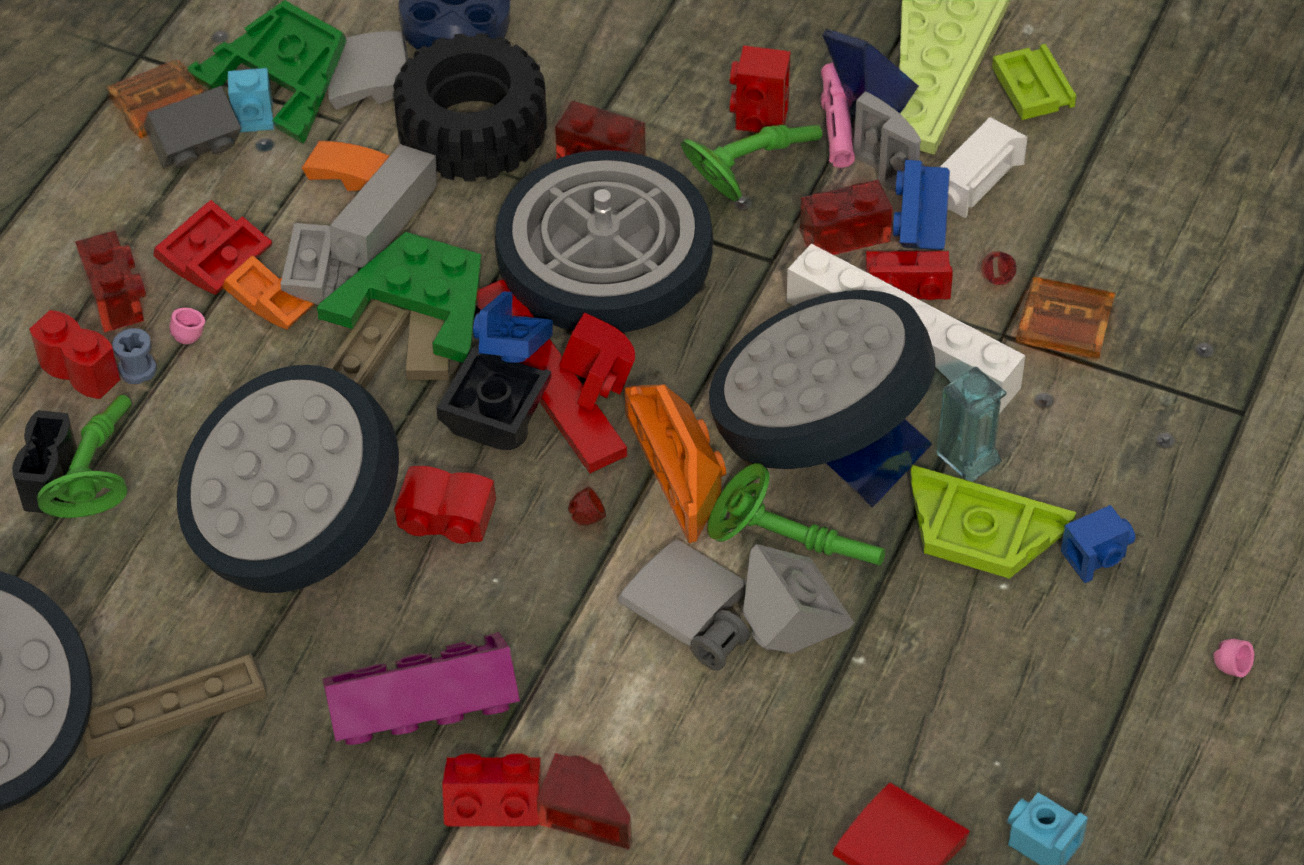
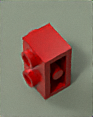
(761, 88)

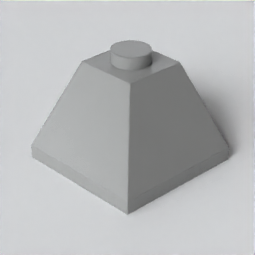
(790, 601)

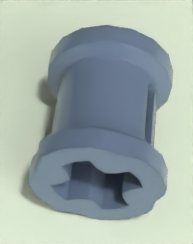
(133, 350)

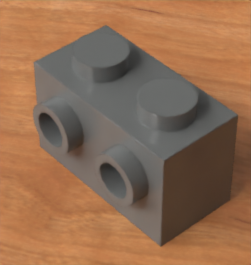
(192, 128)

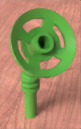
(717, 163)
(80, 480)
(751, 511)

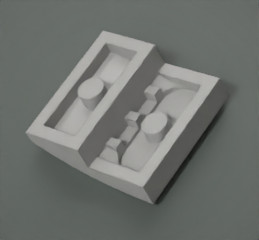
(368, 68)
(883, 138)
(309, 266)
(682, 591)

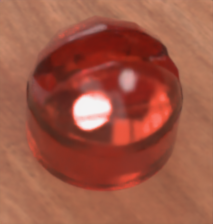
(1006, 268)
(586, 507)

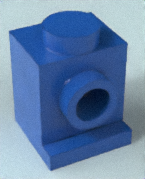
(1096, 541)

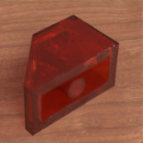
(583, 802)

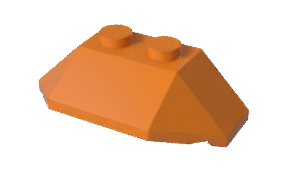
(677, 453)

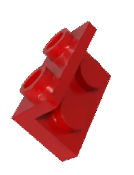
(914, 272)

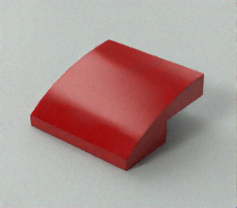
(210, 247)
(900, 832)

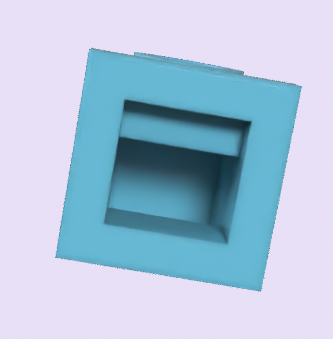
(251, 99)
(1045, 831)

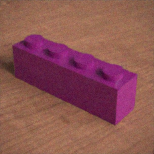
(422, 690)

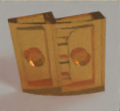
(152, 91)
(1065, 317)

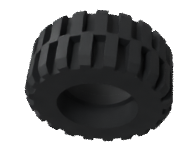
(464, 72)

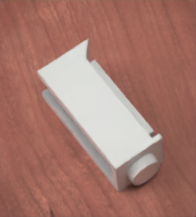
(982, 163)

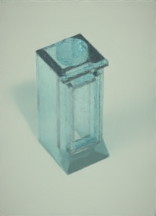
(970, 424)

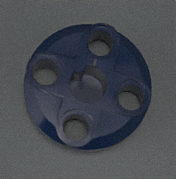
(432, 19)

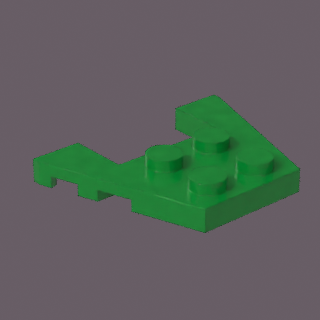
(298, 55)
(420, 278)

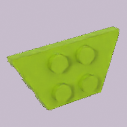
(982, 524)

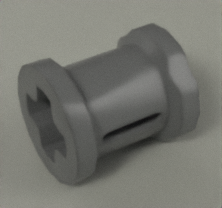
(720, 640)

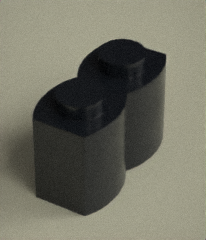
(44, 457)

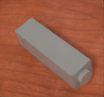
(383, 206)

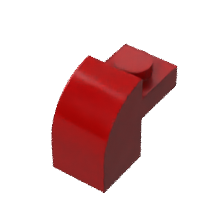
(600, 356)

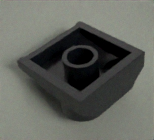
(492, 400)

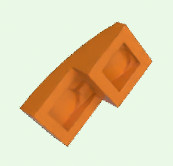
(345, 162)
(262, 293)

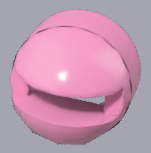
(186, 325)
(1234, 657)

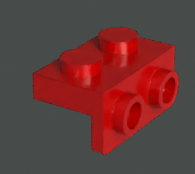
(491, 790)

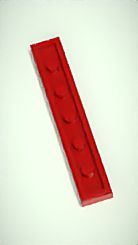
(584, 430)

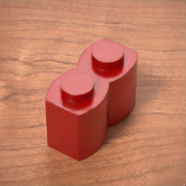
(75, 354)
(445, 504)

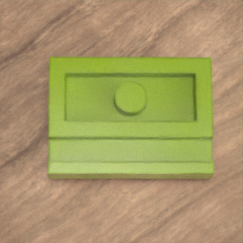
(1033, 81)

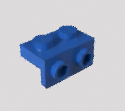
(924, 206)
(508, 335)

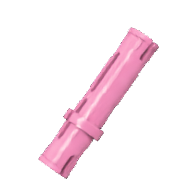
(837, 118)

